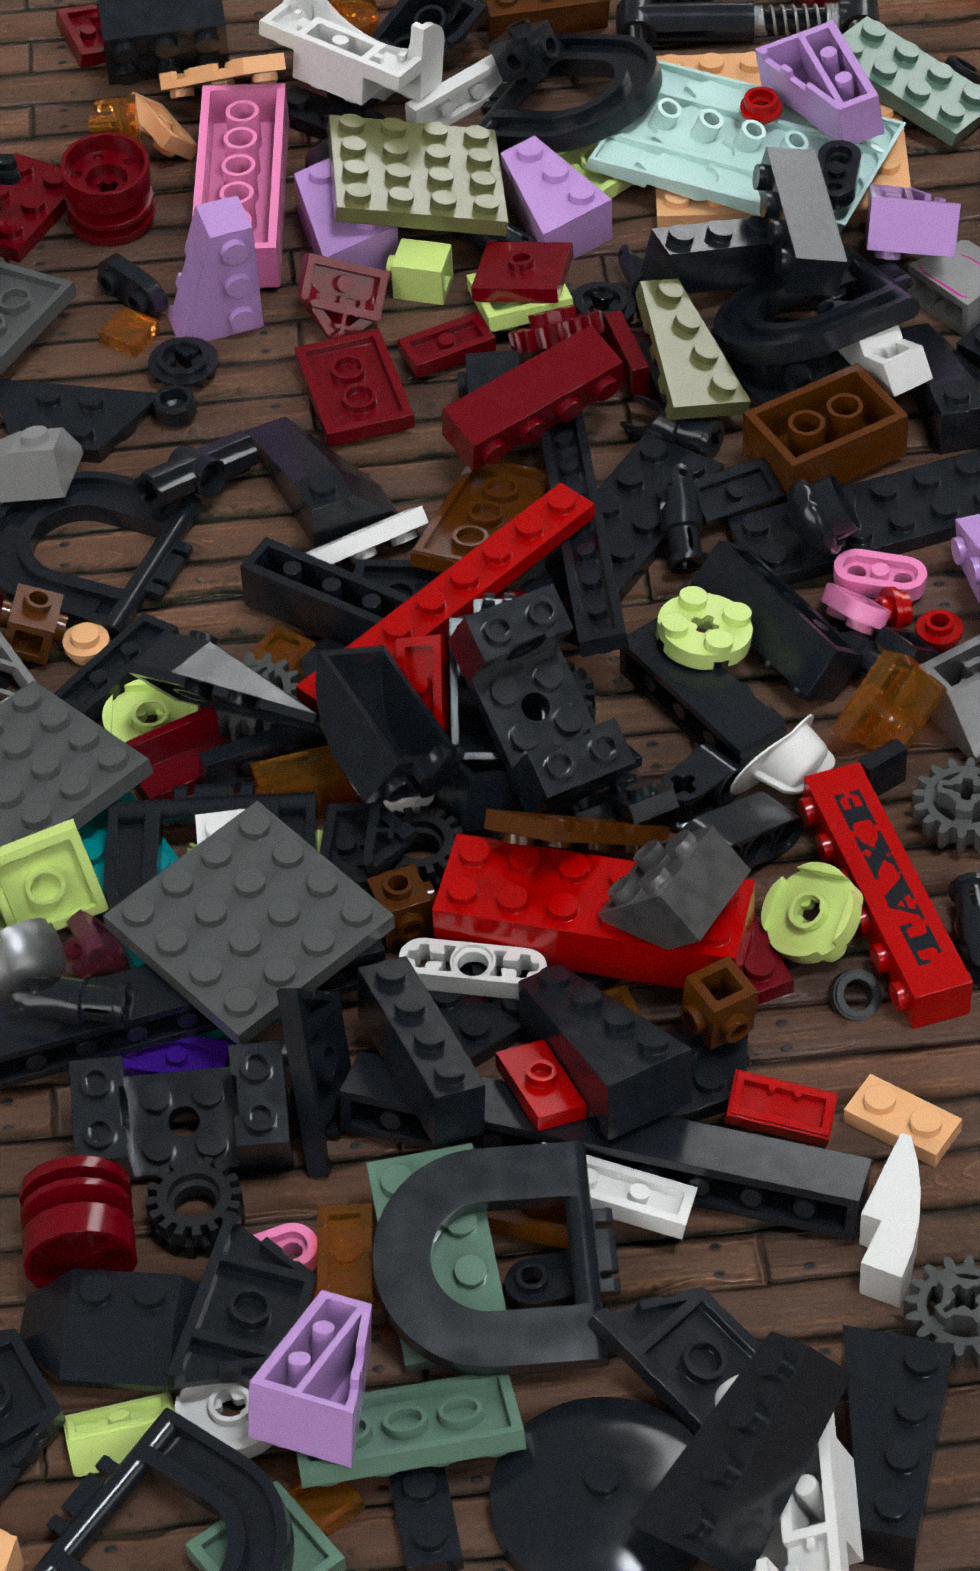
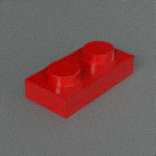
(427, 668)

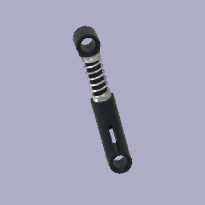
(731, 19)

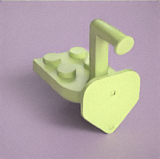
(48, 878)

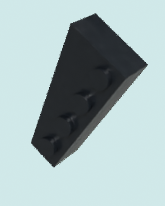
(893, 1435)

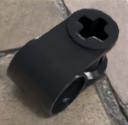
(700, 785)

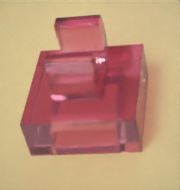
(95, 945)

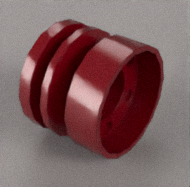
(108, 189)
(76, 1218)

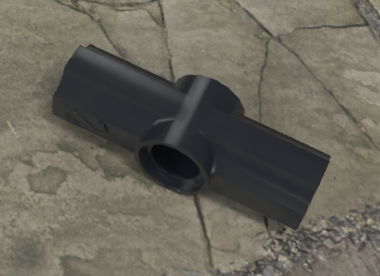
(195, 471)

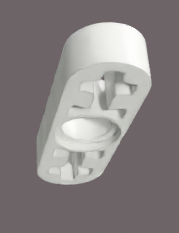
(459, 953)

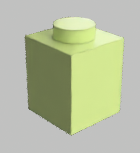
(421, 271)

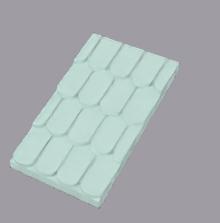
(704, 148)

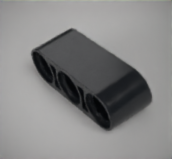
(753, 827)

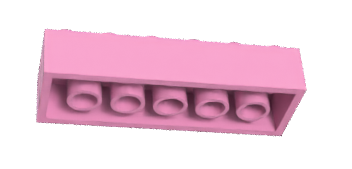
(246, 155)

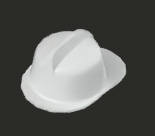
(787, 762)

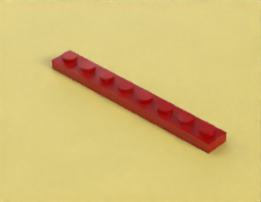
(481, 571)

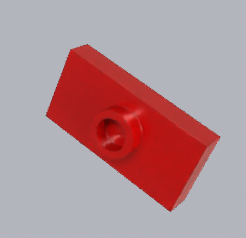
(541, 1085)
(780, 1108)

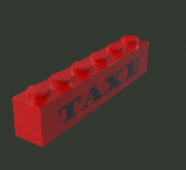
(897, 914)

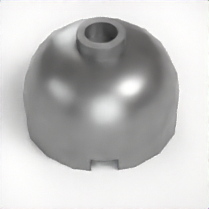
(29, 951)

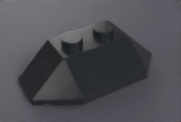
(108, 1327)

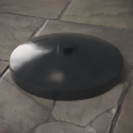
(582, 1484)

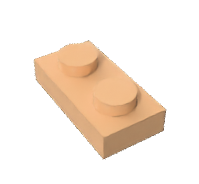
(167, 133)
(888, 1111)

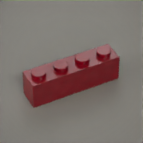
(532, 398)

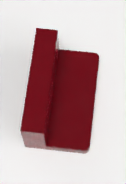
(625, 344)
(175, 751)

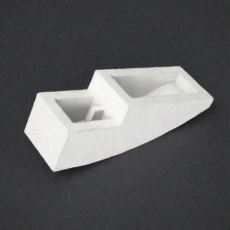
(890, 360)
(891, 1227)

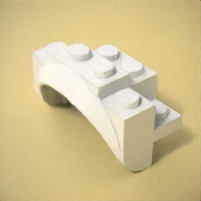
(349, 63)
(822, 1516)

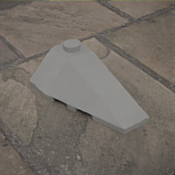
(37, 464)

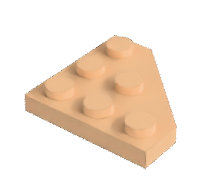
(253, 69)

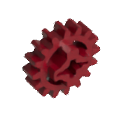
(552, 327)

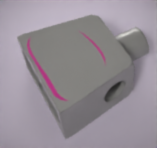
(949, 286)

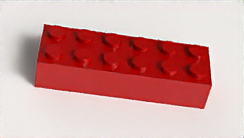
(552, 903)

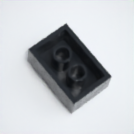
(161, 37)

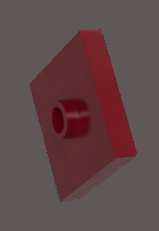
(522, 272)

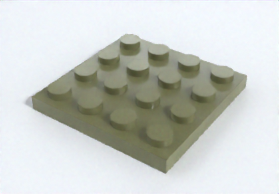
(416, 175)

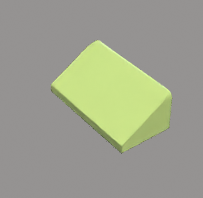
(110, 1430)

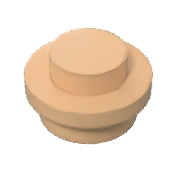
(84, 642)

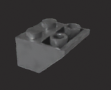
(960, 707)
(675, 888)

